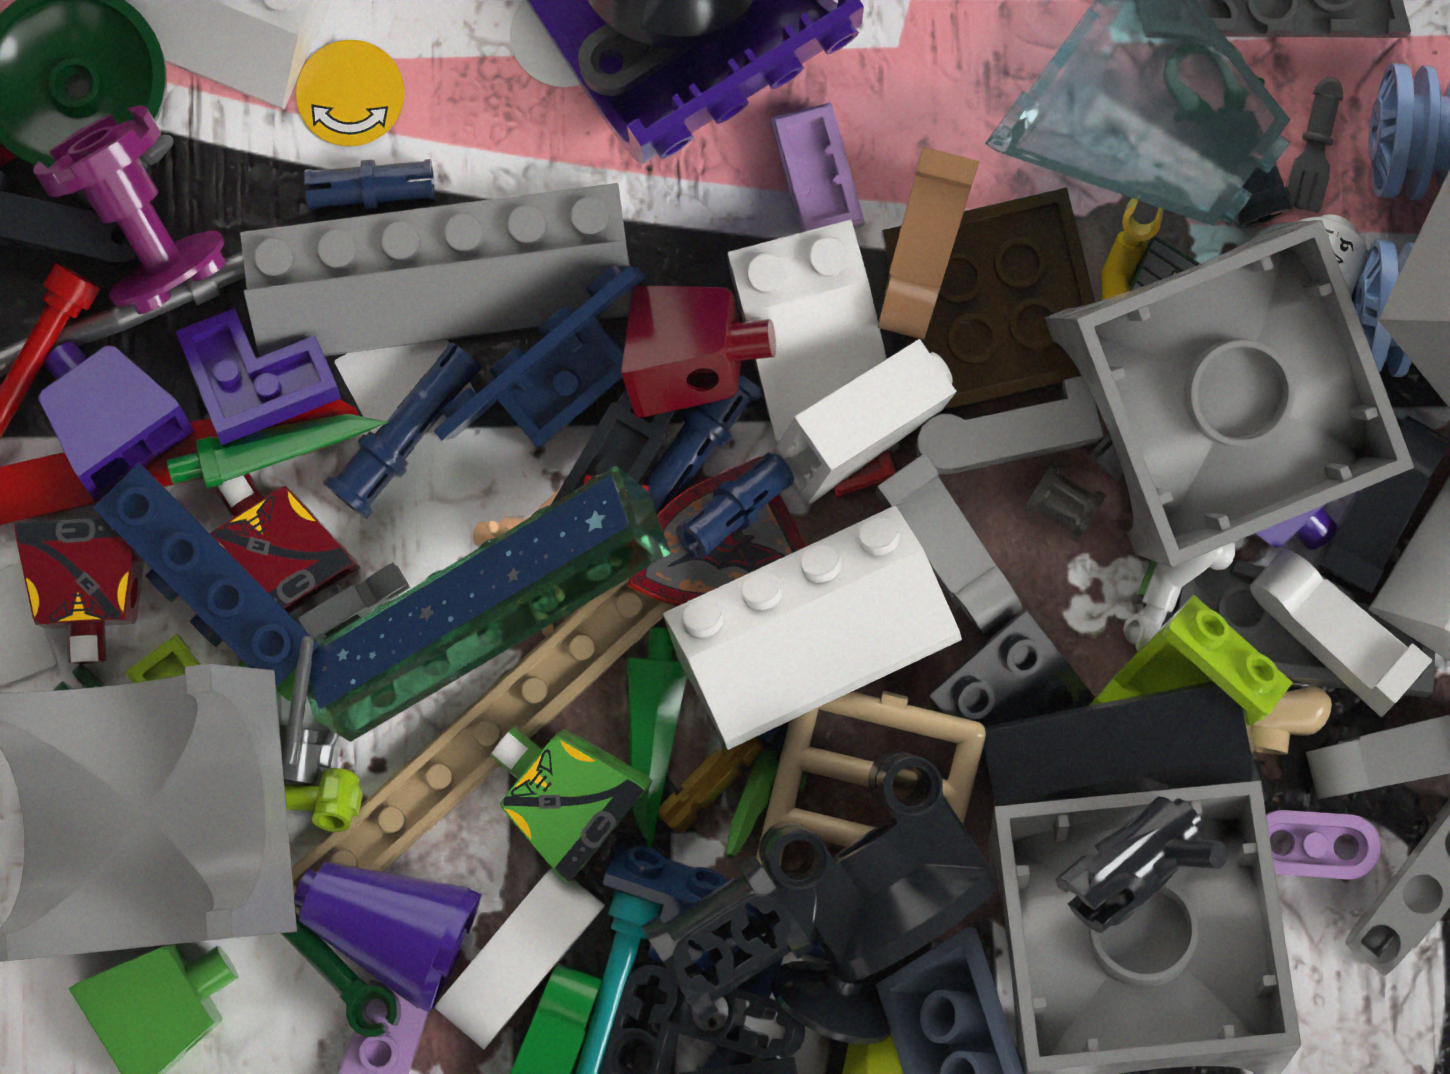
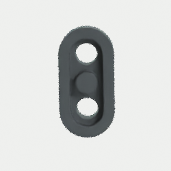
(638, 60)

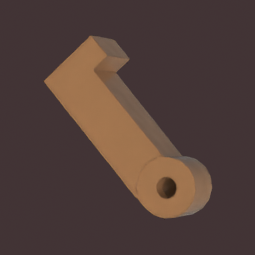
(926, 240)

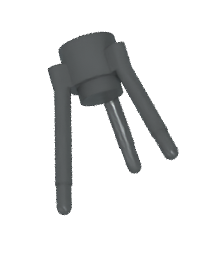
(299, 745)

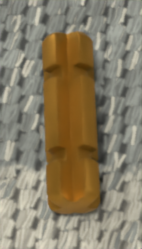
(707, 784)

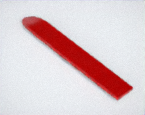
(51, 485)

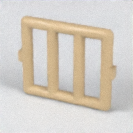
(889, 711)

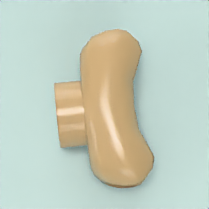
(1296, 713)

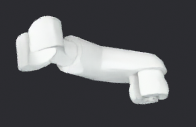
(1165, 589)

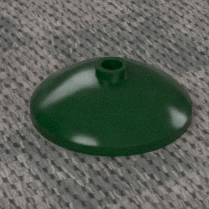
(61, 41)

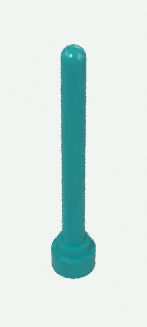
(629, 915)

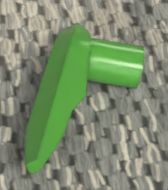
(754, 799)

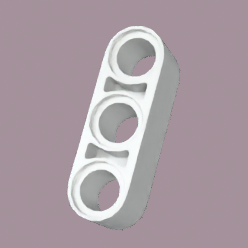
(518, 957)

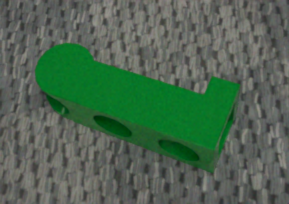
(559, 1023)

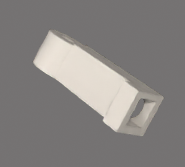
(1338, 631)

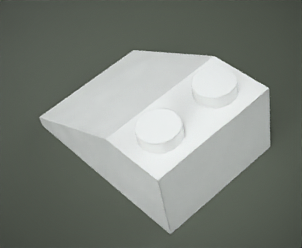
(820, 314)

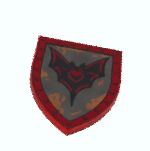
(684, 577)

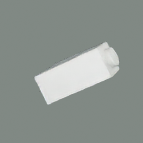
(864, 419)

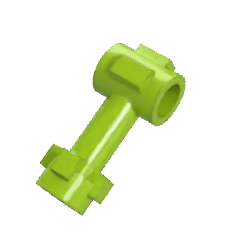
(332, 802)

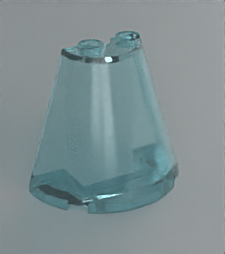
(1149, 109)

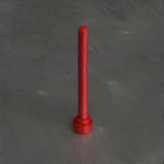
(65, 297)

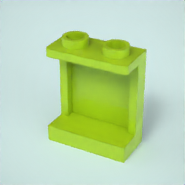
(1199, 649)

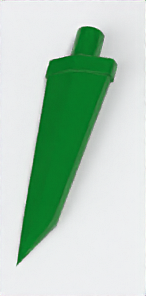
(264, 448)
(654, 708)

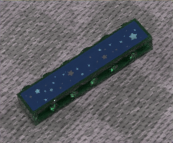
(485, 603)

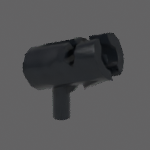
(1138, 863)

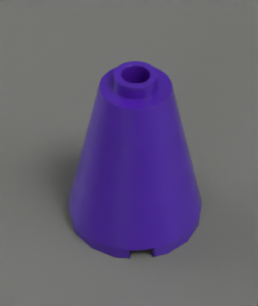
(390, 925)

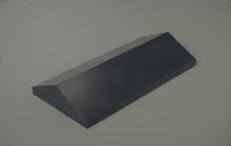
(1124, 747)

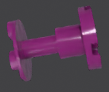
(108, 169)

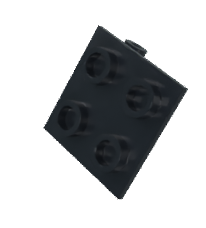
(1011, 679)

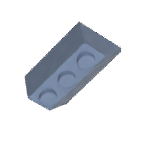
(949, 1012)

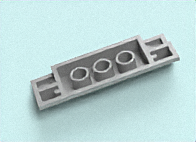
(433, 271)

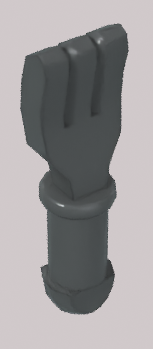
(1311, 169)

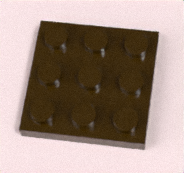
(1000, 283)

